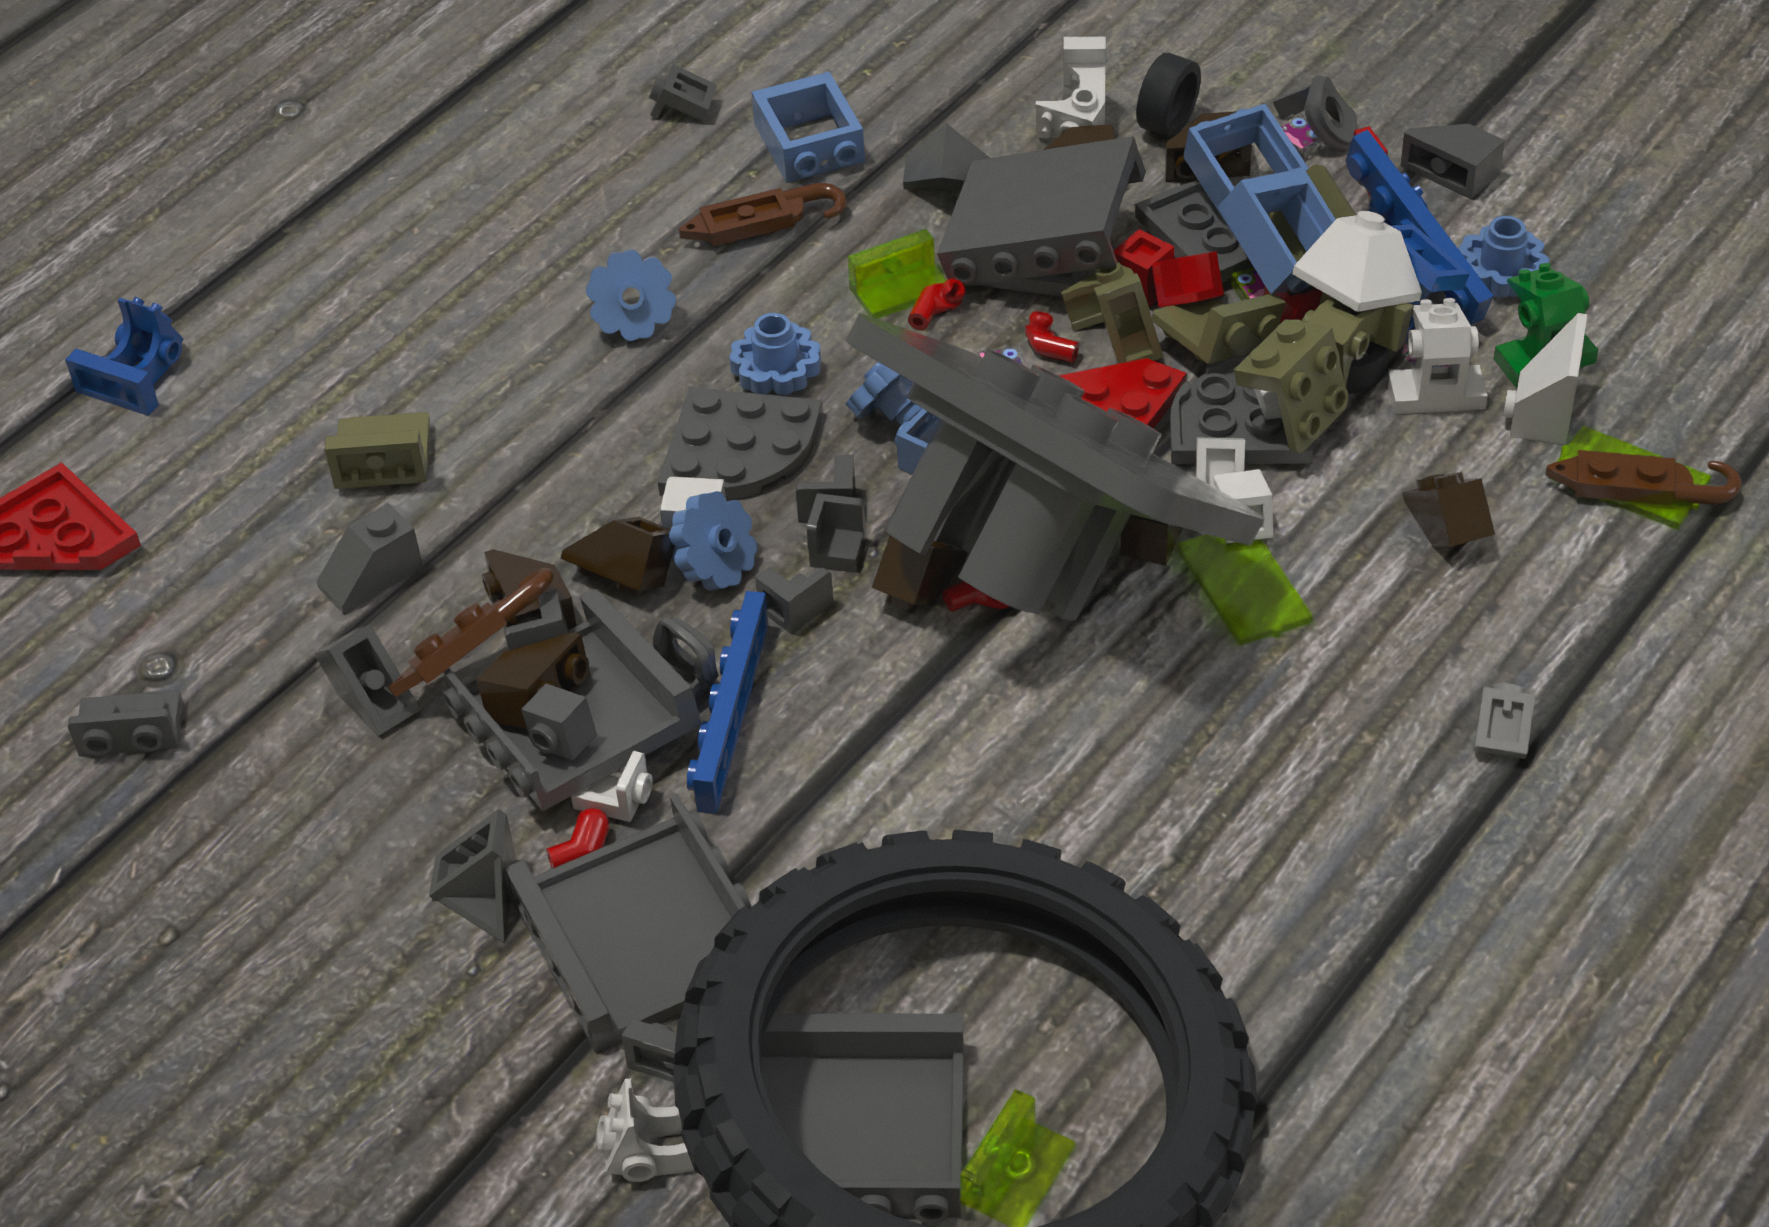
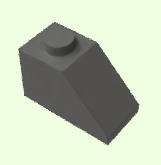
(1454, 156)
(370, 559)
(361, 676)

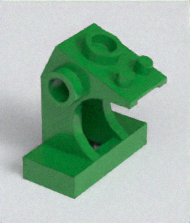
(1545, 309)

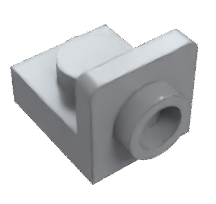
(1504, 721)

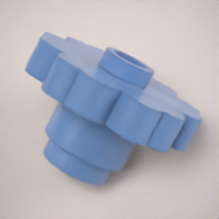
(1502, 252)
(628, 271)
(775, 356)
(887, 392)
(713, 540)

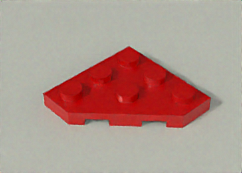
(1133, 387)
(60, 526)

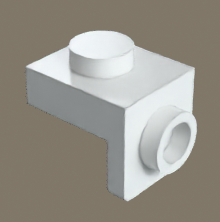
(1218, 457)
(619, 792)

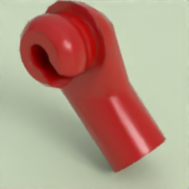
(935, 300)
(1046, 342)
(965, 594)
(588, 836)

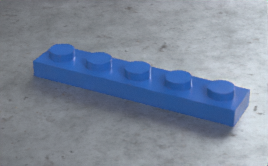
(1402, 206)
(728, 703)

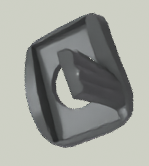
(1316, 101)
(702, 667)

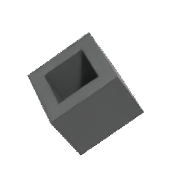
(559, 722)

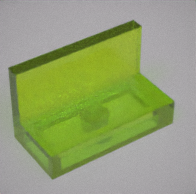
(893, 273)
(1013, 1164)

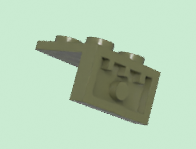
(379, 450)

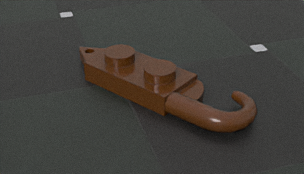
(759, 213)
(1640, 479)
(472, 628)

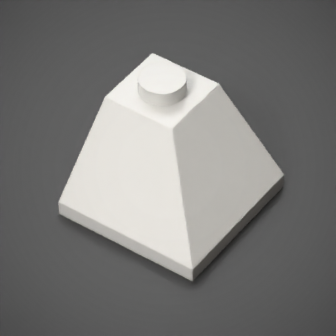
(1361, 264)
(1548, 388)

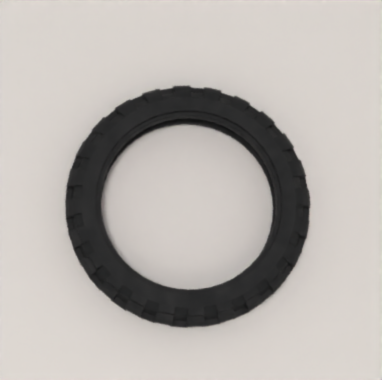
(967, 882)

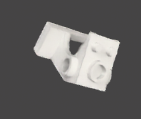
(1082, 98)
(1439, 339)
(627, 1136)

